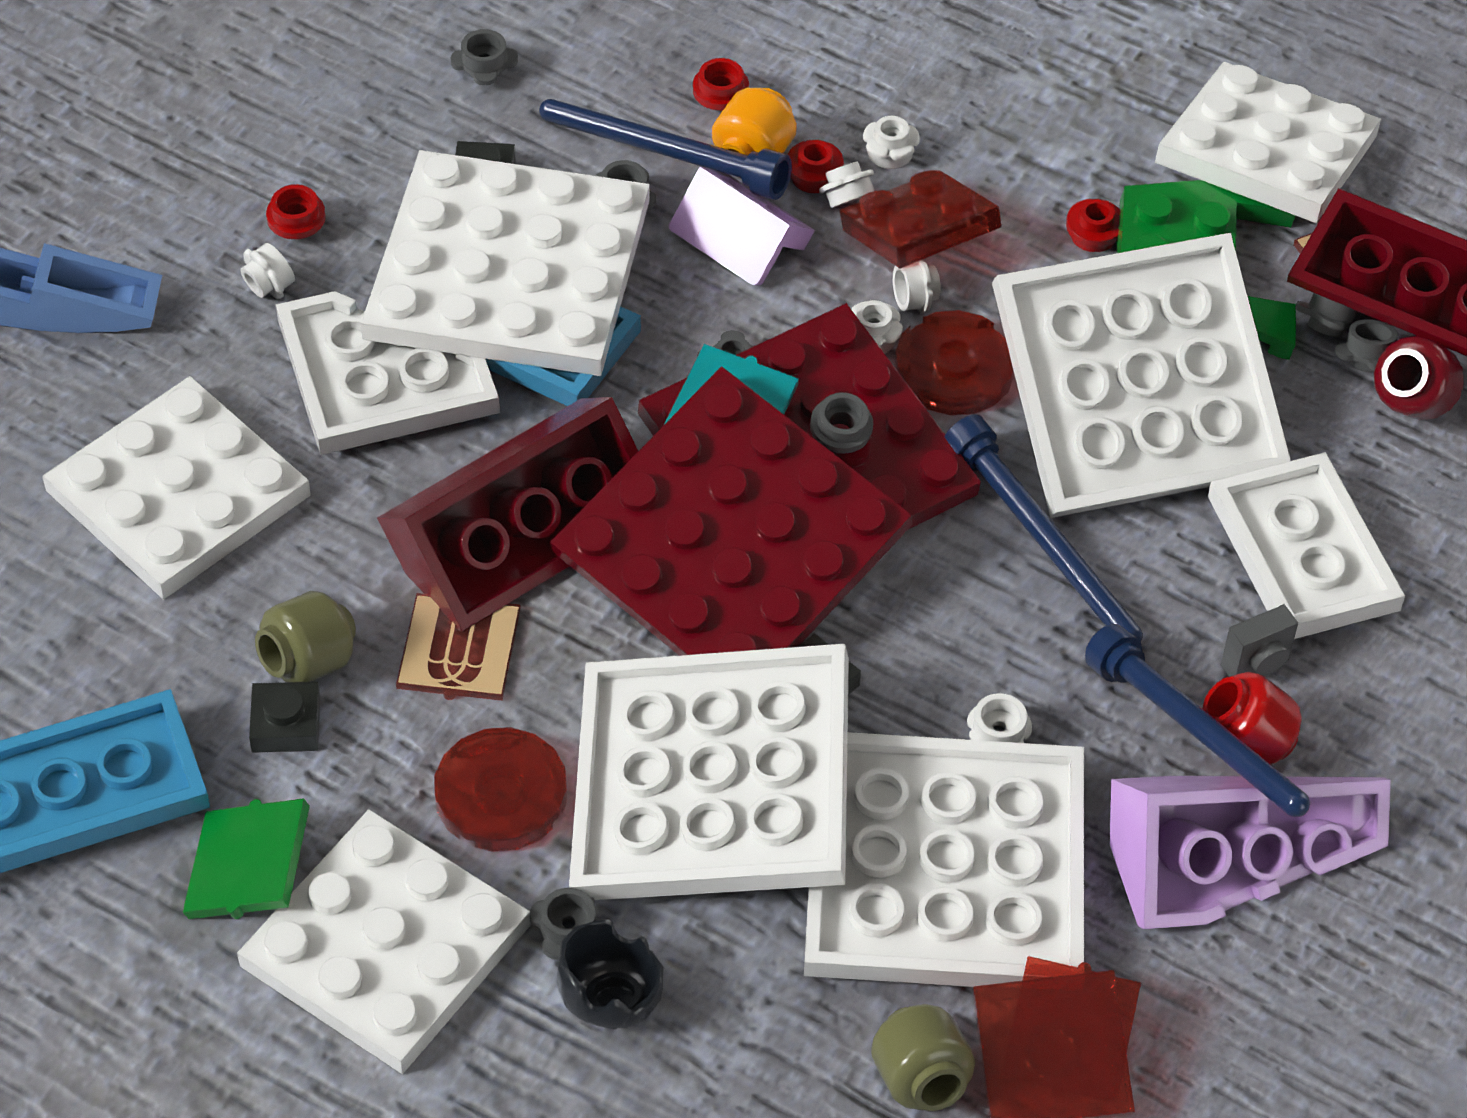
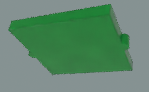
(246, 859)

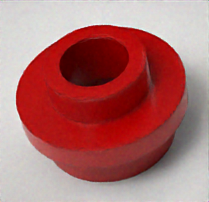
(718, 83)
(811, 162)
(295, 212)
(1093, 224)

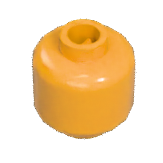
(755, 122)

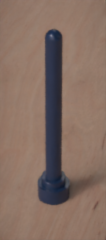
(763, 171)
(978, 447)
(1120, 658)

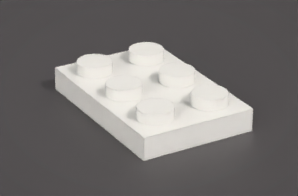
(1306, 544)

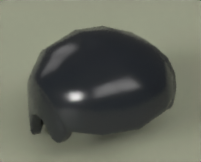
(608, 976)

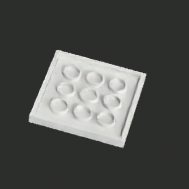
(507, 263)
(1139, 373)
(712, 773)
(953, 863)

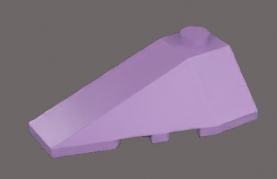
(1217, 841)

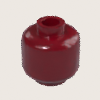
(1418, 378)

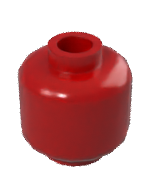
(1256, 714)

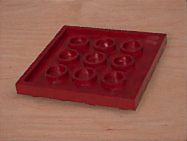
(906, 447)
(731, 527)

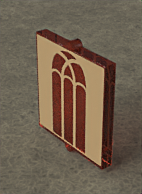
(457, 662)

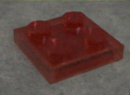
(920, 218)

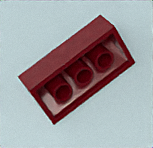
(1388, 269)
(490, 524)

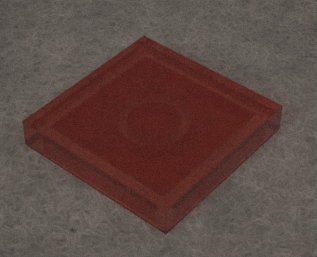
(1054, 1047)

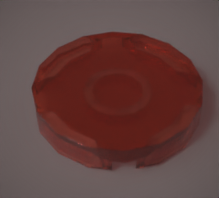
(955, 362)
(500, 788)

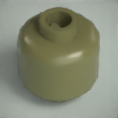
(305, 637)
(923, 1057)

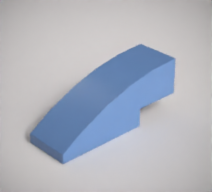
(74, 292)

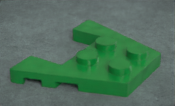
(1194, 210)

